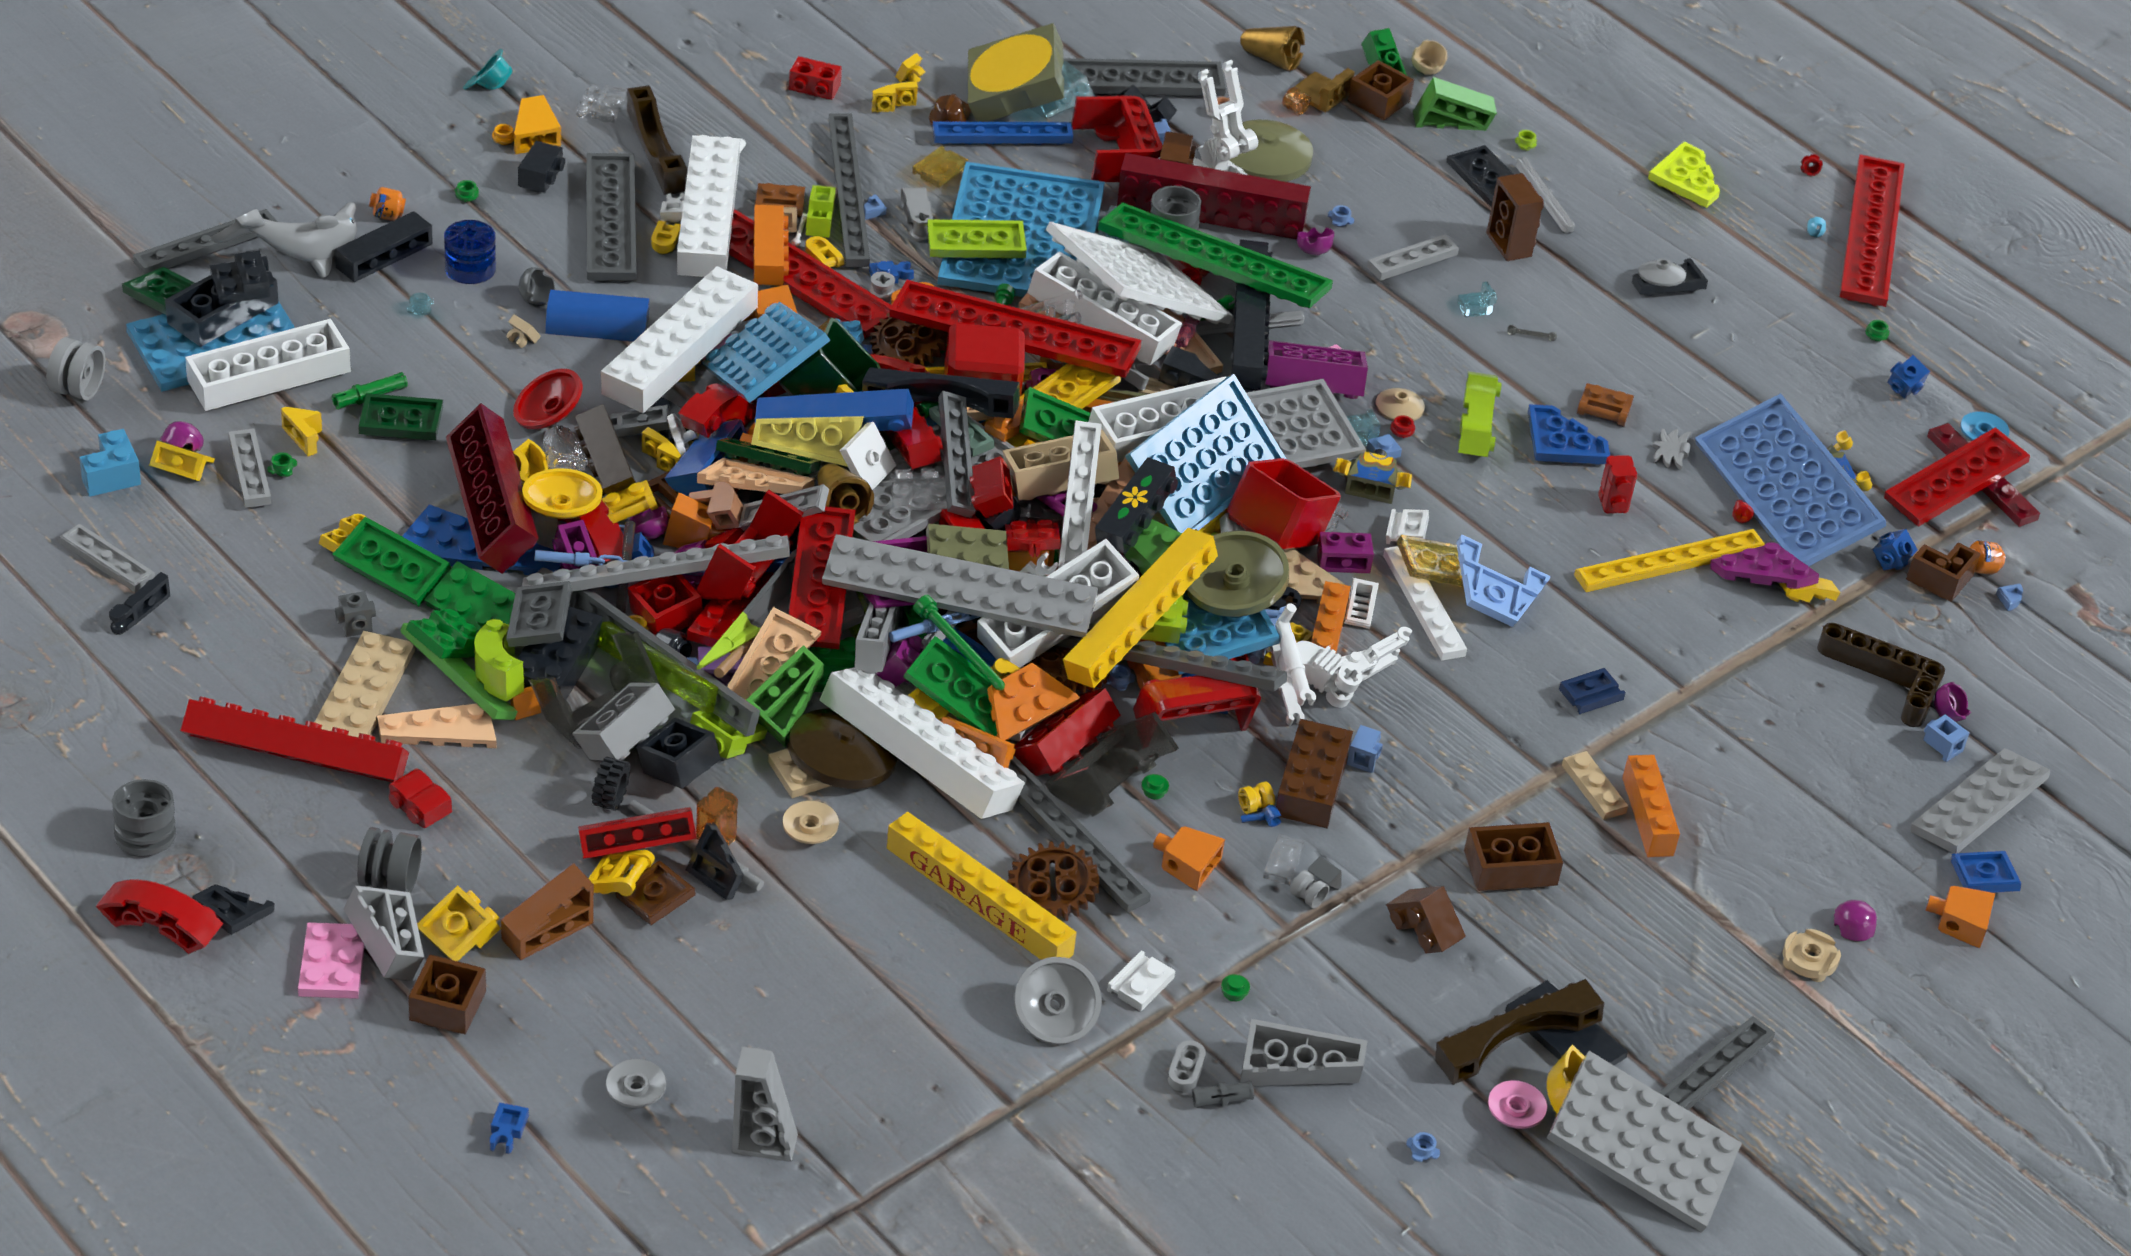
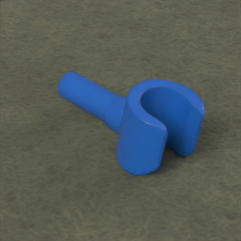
(1269, 813)

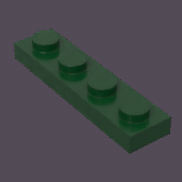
(757, 455)

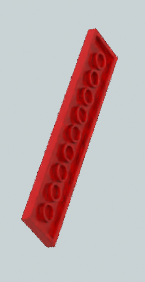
(1872, 231)
(814, 281)
(1043, 334)

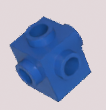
(1908, 377)
(1895, 549)

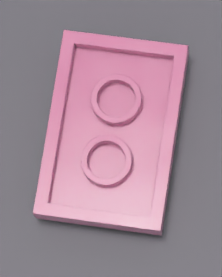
(331, 961)

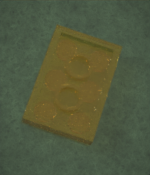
(1431, 560)

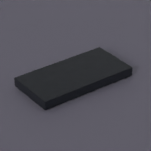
(1480, 170)
(1560, 1040)

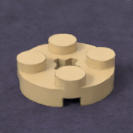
(1816, 967)

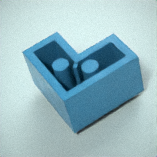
(112, 467)

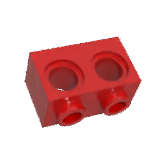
(815, 78)

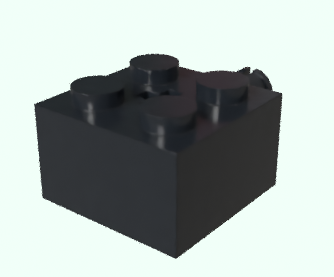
(678, 753)

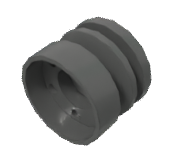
(1177, 205)
(144, 817)
(383, 860)

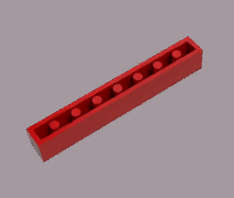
(293, 740)

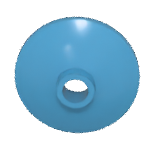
(1978, 423)

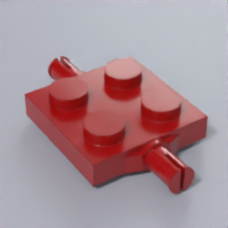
(1032, 536)

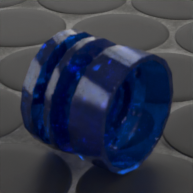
(470, 251)

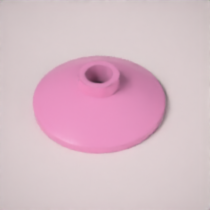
(1517, 1104)

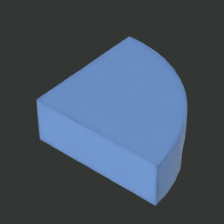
(874, 207)
(2010, 596)

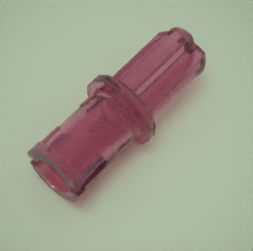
(1187, 331)

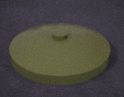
(1281, 151)
(1244, 576)

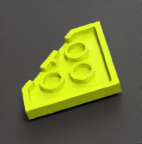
(1687, 175)

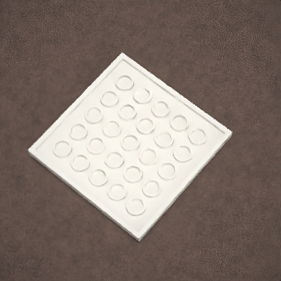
(1138, 274)

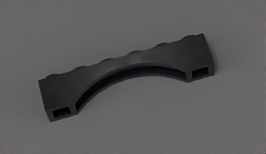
(1185, 368)
(988, 396)

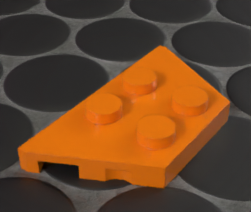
(1026, 700)

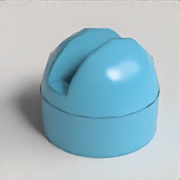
(1812, 225)

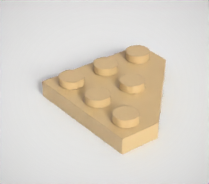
(1306, 576)

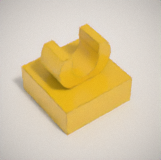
(910, 69)

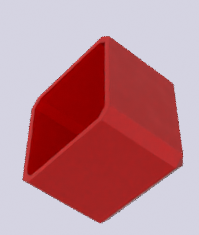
(985, 352)
(1283, 503)

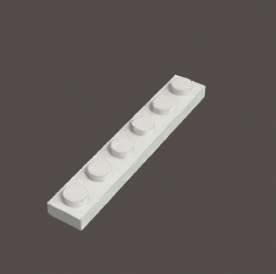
(1080, 491)
(1427, 608)

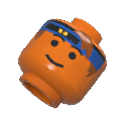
(387, 203)
(1991, 557)

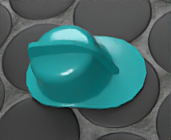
(493, 73)

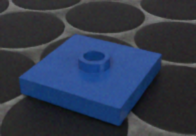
(1986, 871)

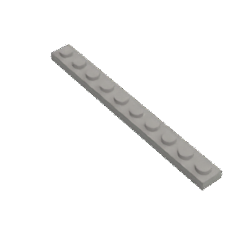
(660, 566)

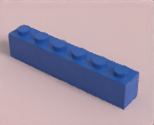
(885, 408)

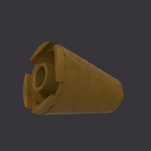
(1275, 45)
(846, 490)

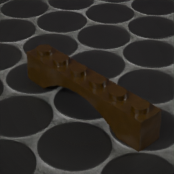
(645, 117)
(1567, 1009)

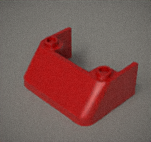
(1121, 120)
(732, 576)
(1196, 697)

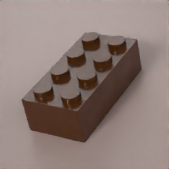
(1313, 773)

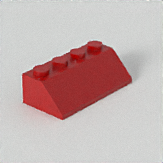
(1066, 732)

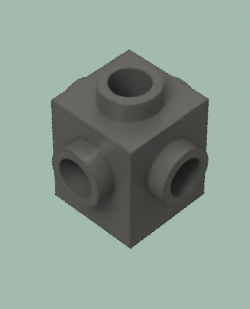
(355, 613)

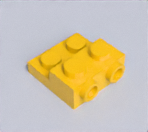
(459, 924)

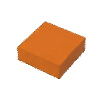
(526, 704)

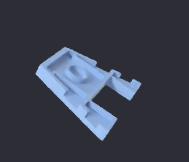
(1493, 592)

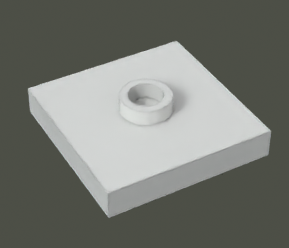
(868, 455)

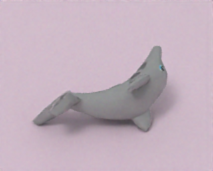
(305, 241)

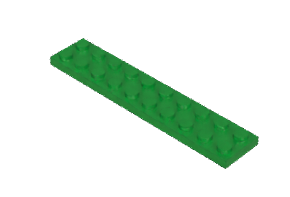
(1215, 255)

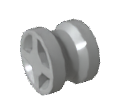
(882, 285)

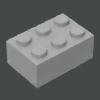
(624, 721)

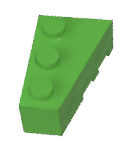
(1454, 106)
(1151, 545)
(787, 693)

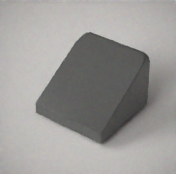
(1326, 872)

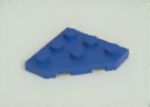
(1563, 439)

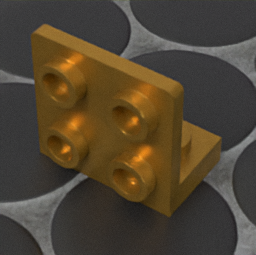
(1324, 91)

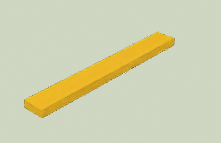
(1664, 560)

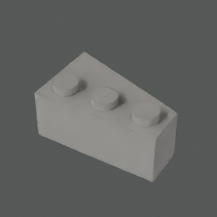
(387, 929)

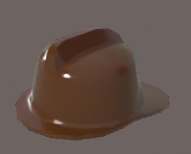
(949, 109)

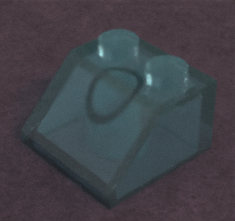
(1074, 86)

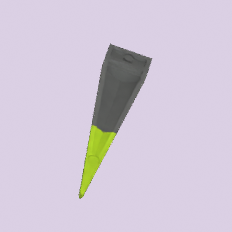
(746, 627)

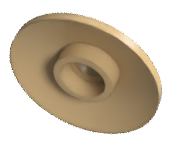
(1399, 402)
(810, 822)

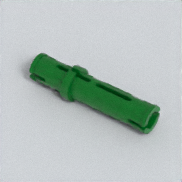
(358, 392)

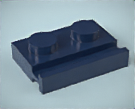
(1592, 690)

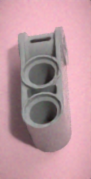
(916, 212)

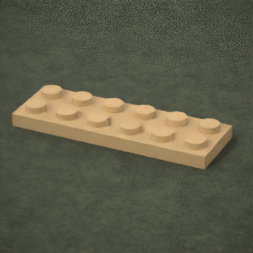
(366, 684)

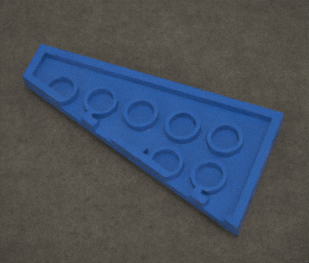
(452, 540)

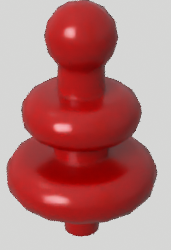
(1742, 512)

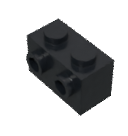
(540, 166)

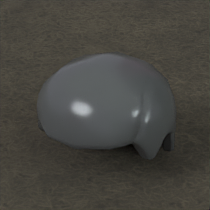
(535, 286)

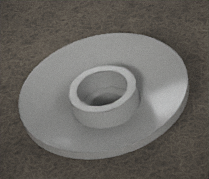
(1662, 273)
(636, 1083)

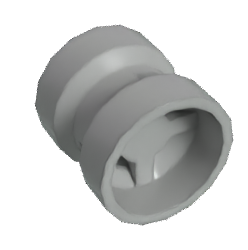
(1308, 888)

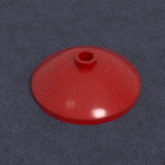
(548, 399)

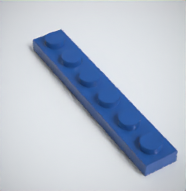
(1002, 132)

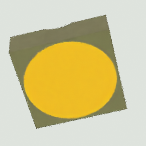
(1015, 73)

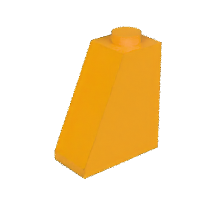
(534, 124)

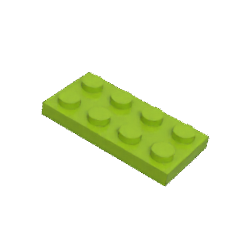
(976, 238)

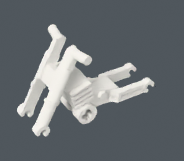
(1227, 128)
(1326, 668)

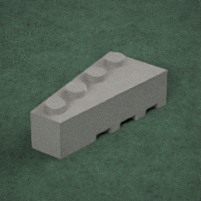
(1300, 1056)
(761, 1109)

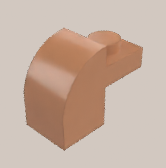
(723, 505)

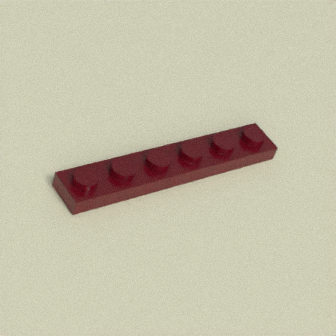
(2000, 492)

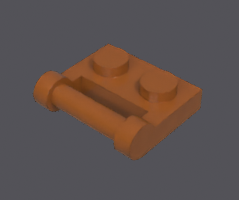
(781, 195)
(1605, 403)

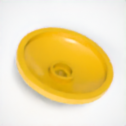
(562, 493)

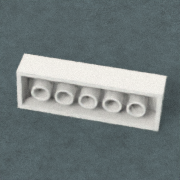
(1103, 309)
(268, 364)
(1136, 419)
(1097, 567)

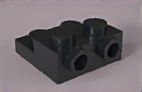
(242, 279)

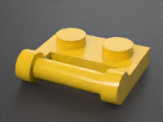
(630, 501)
(610, 871)

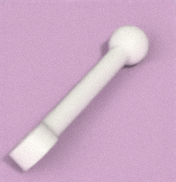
(796, 241)

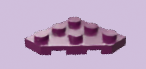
(1764, 566)

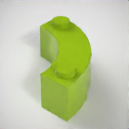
(1477, 422)
(495, 661)

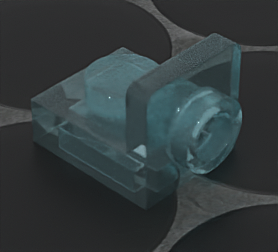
(1478, 303)

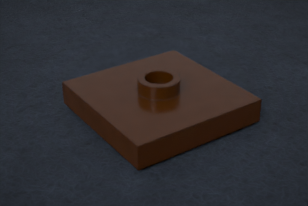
(657, 893)

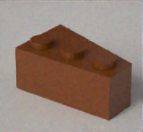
(550, 913)

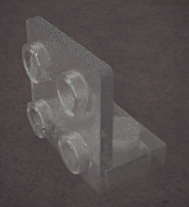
(918, 490)

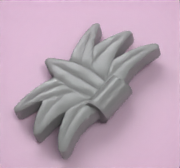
(1672, 448)

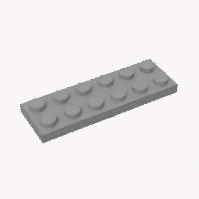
(1980, 801)

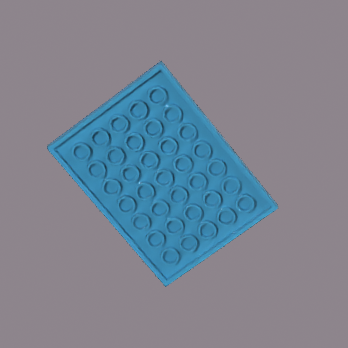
(993, 194)

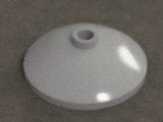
(1071, 987)

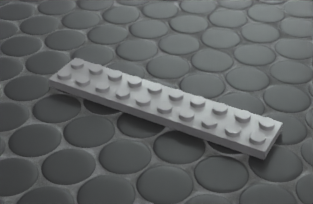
(960, 585)

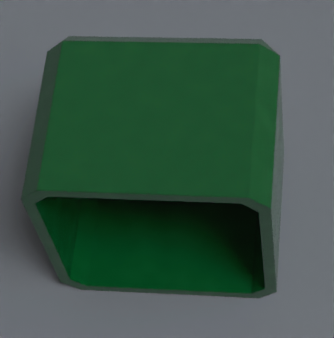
(834, 364)

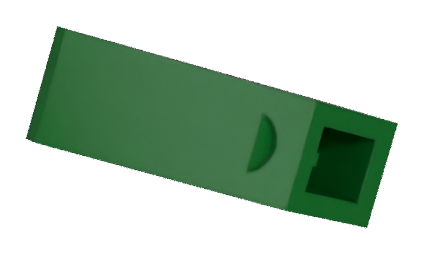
(1382, 47)

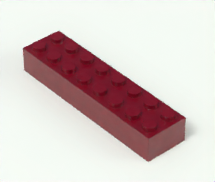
(1225, 196)
(491, 489)

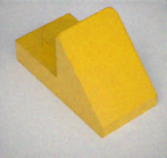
(302, 427)

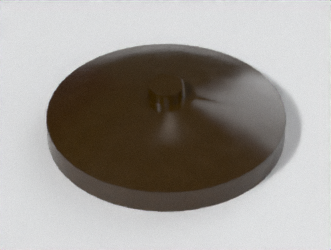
(838, 752)

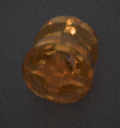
(1296, 101)

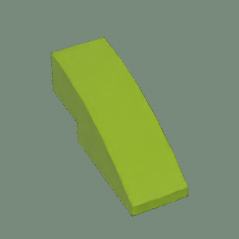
(820, 211)

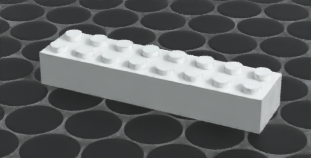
(708, 205)
(679, 339)
(923, 742)

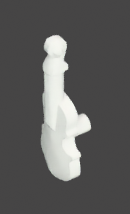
(679, 434)

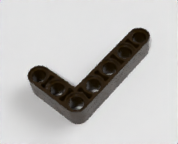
(1889, 662)

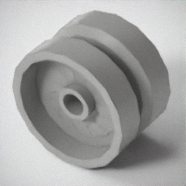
(76, 368)

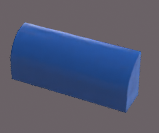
(596, 315)
(700, 456)

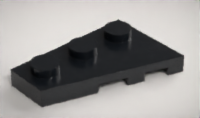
(1694, 281)

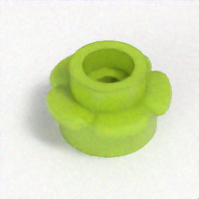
(1526, 140)

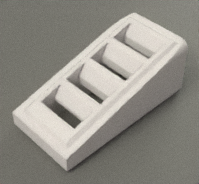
(1364, 588)

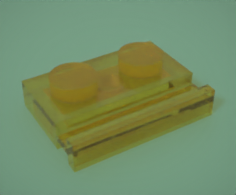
(940, 166)

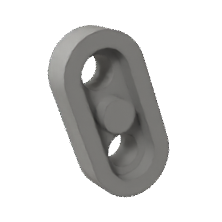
(1186, 1066)

